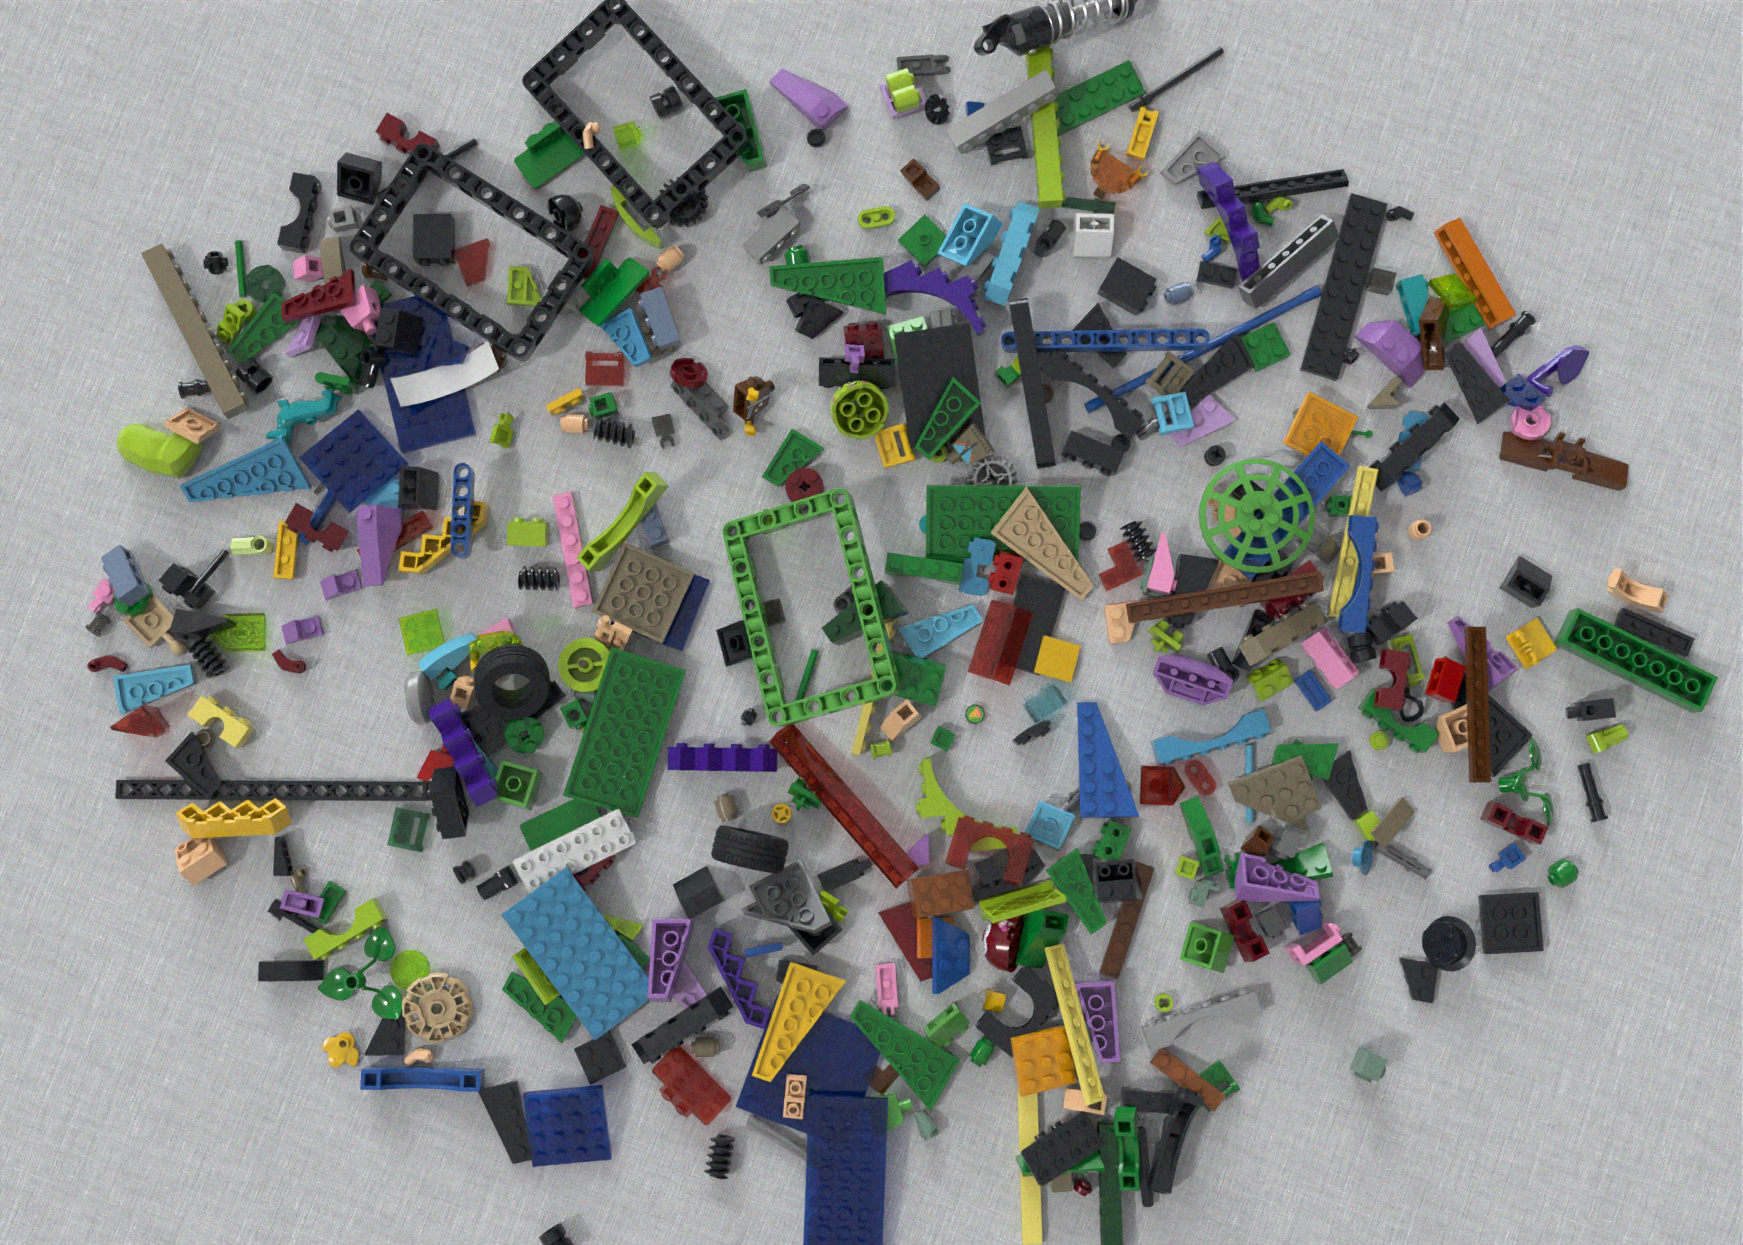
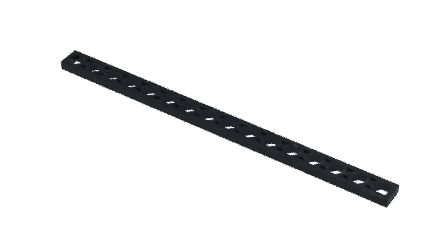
(252, 790)

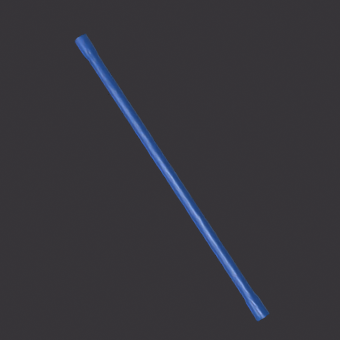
(1304, 297)

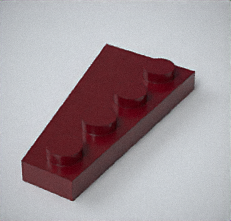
(904, 931)

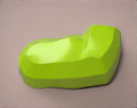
(157, 451)

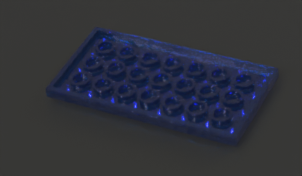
(434, 420)
(845, 1170)

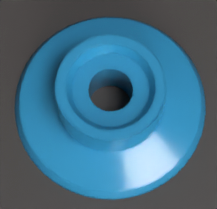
(1363, 857)

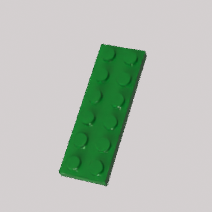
(1097, 96)

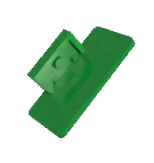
(547, 154)
(610, 288)
(558, 822)

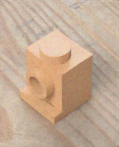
(1385, 563)
(463, 691)

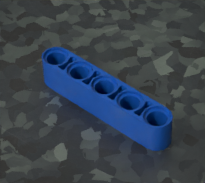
(459, 502)

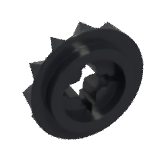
(931, 104)

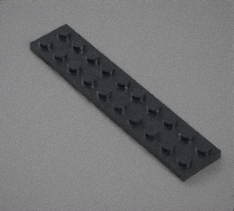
(1343, 287)

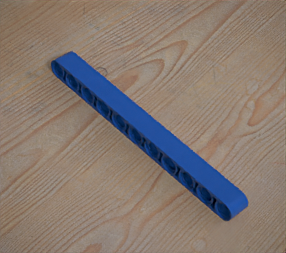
(1114, 344)

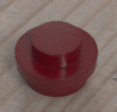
(1082, 1186)

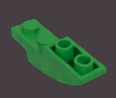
(1202, 836)

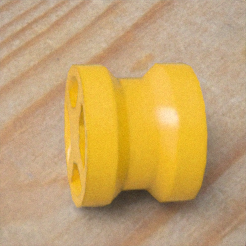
(779, 813)

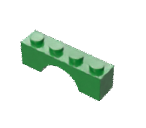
(926, 568)
(1419, 736)
(1129, 1148)

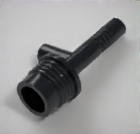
(279, 913)

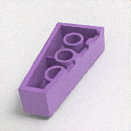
(667, 954)

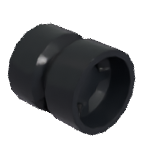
(673, 101)
(252, 373)
(1361, 647)
(555, 1236)

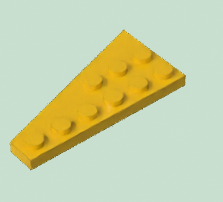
(798, 1007)

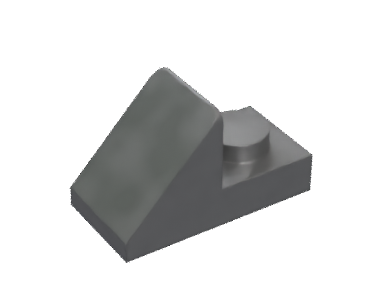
(1322, 546)

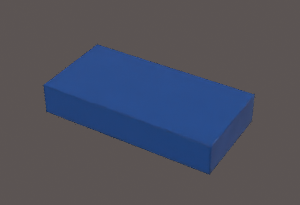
(1312, 690)

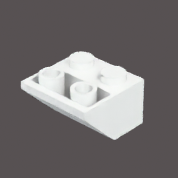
(1093, 235)

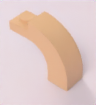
(1635, 593)

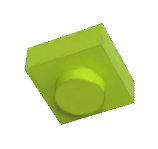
(1186, 867)

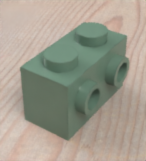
(1368, 1065)

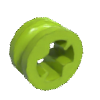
(1163, 996)

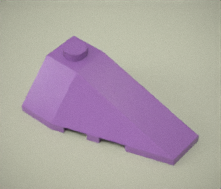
(812, 101)
(1269, 883)

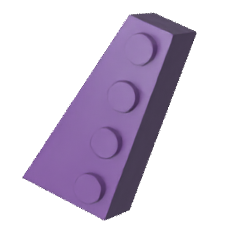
(1101, 1015)

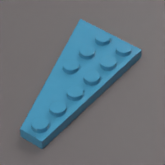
(255, 473)

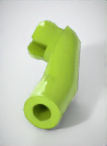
(1278, 203)

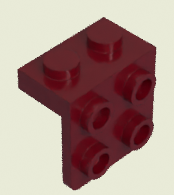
(868, 335)

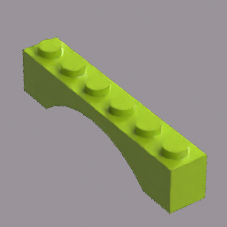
(643, 497)

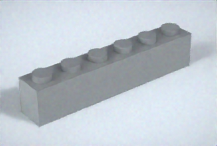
(1003, 112)

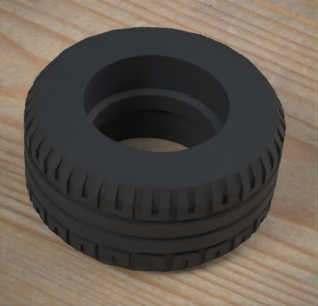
(512, 703)
(749, 849)

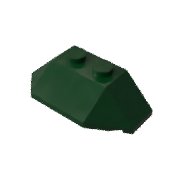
(343, 344)

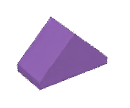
(920, 851)

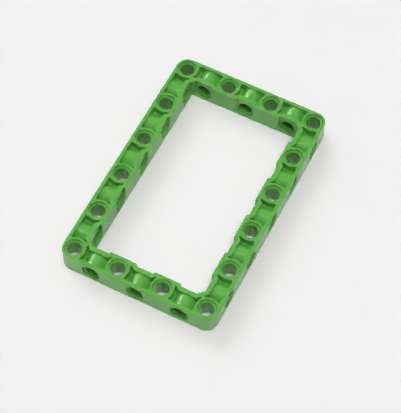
(864, 594)

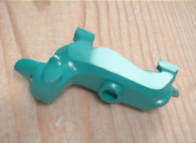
(303, 412)

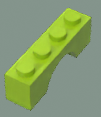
(366, 916)

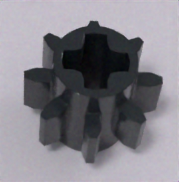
(215, 262)

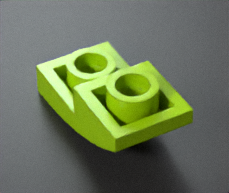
(231, 325)

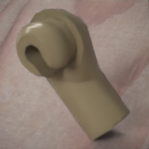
(298, 878)

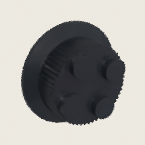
(1449, 943)

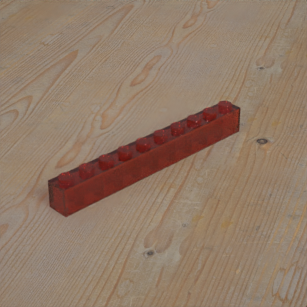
(844, 805)

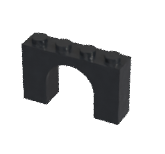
(1043, 999)

